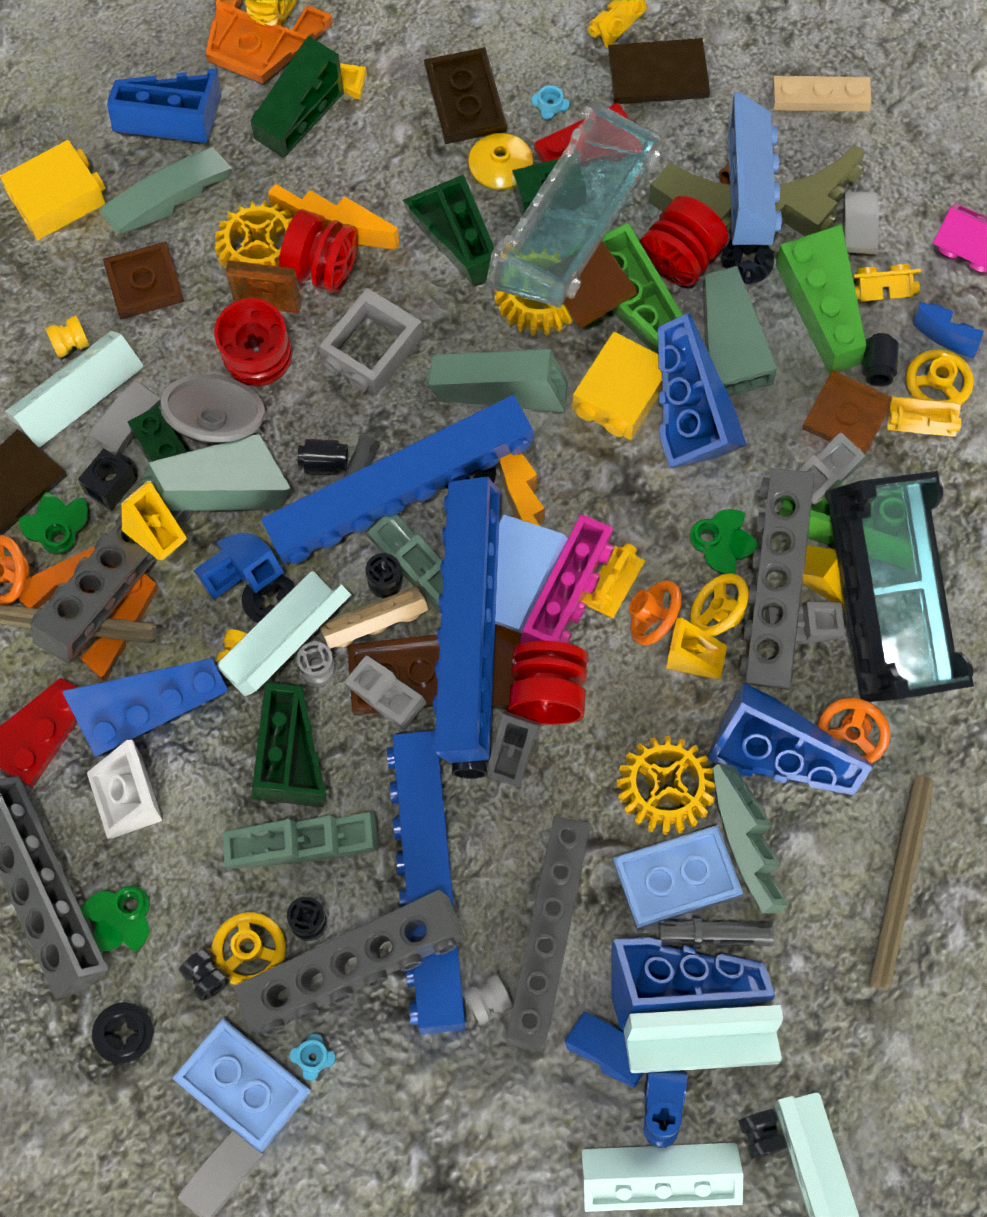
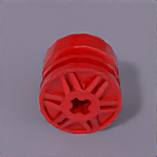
(684, 240)
(319, 250)
(251, 325)
(548, 682)

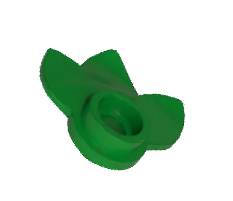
(55, 519)
(728, 540)
(114, 922)

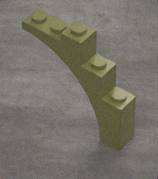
(804, 204)

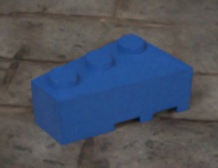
(166, 107)

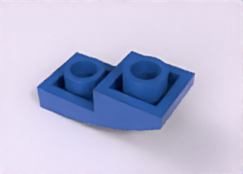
(936, 324)
(604, 1046)

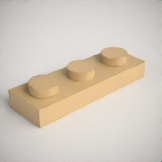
(821, 93)
(373, 618)

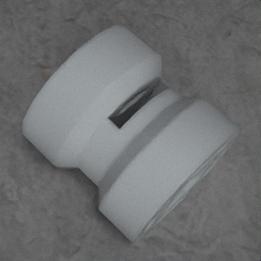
(316, 671)
(487, 999)

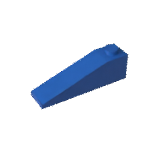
(694, 402)
(668, 979)

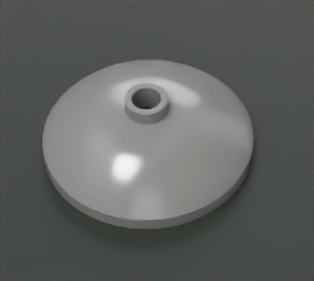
(212, 408)

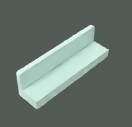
(75, 388)
(281, 633)
(703, 1039)
(815, 1157)
(662, 1177)

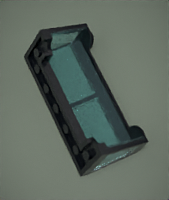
(895, 587)

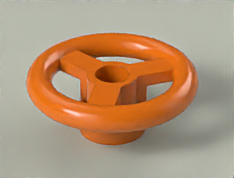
(13, 569)
(648, 609)
(861, 719)

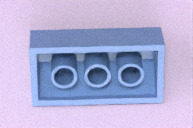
(752, 173)

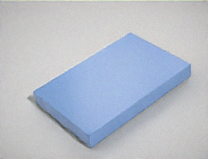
(524, 565)
(677, 877)
(241, 1085)

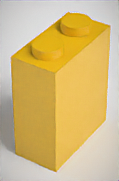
(54, 189)
(619, 387)

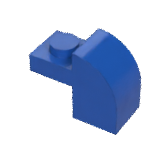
(239, 558)

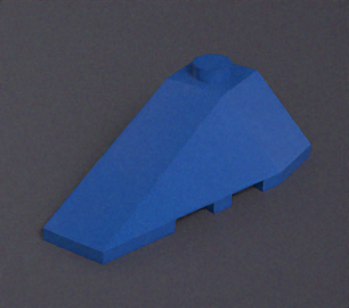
(777, 742)

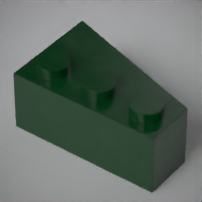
(299, 98)
(455, 226)
(285, 753)

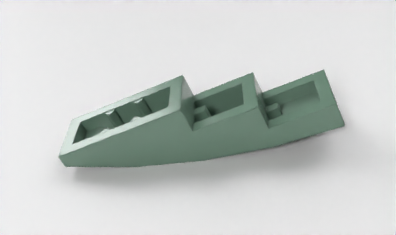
(161, 191)
(416, 558)
(744, 828)
(300, 841)

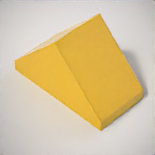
(150, 522)
(823, 573)
(695, 651)

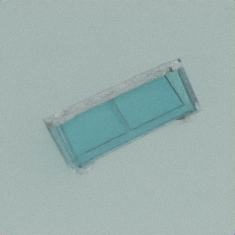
(574, 208)

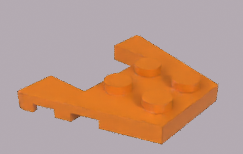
(257, 49)
(104, 651)

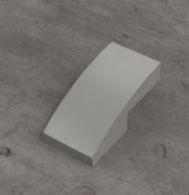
(861, 222)
(113, 426)
(833, 465)
(816, 622)
(385, 692)
(220, 1176)

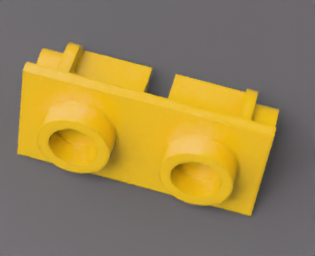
(615, 22)
(898, 280)
(924, 416)
(615, 580)

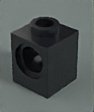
(112, 491)

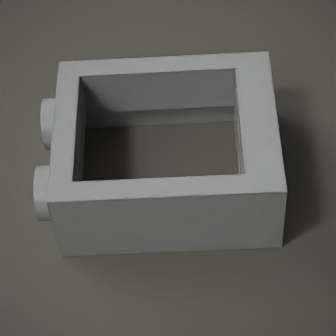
(389, 317)

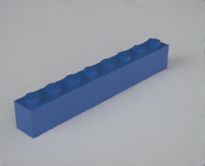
(398, 480)
(467, 621)
(426, 870)

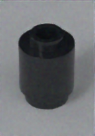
(880, 359)
(323, 456)

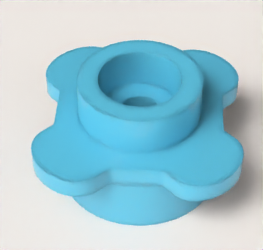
(550, 94)
(323, 1059)

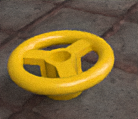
(945, 364)
(722, 608)
(244, 936)

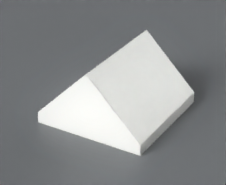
(123, 791)

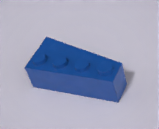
(137, 703)

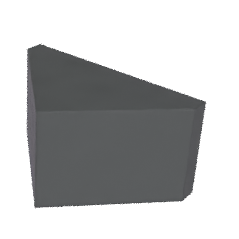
(513, 748)

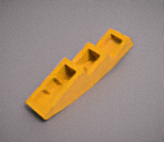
(371, 228)
(519, 483)

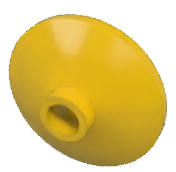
(496, 171)

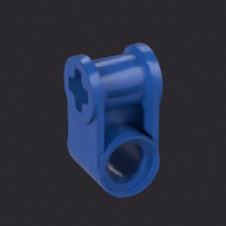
(664, 1101)

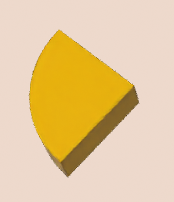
(353, 79)

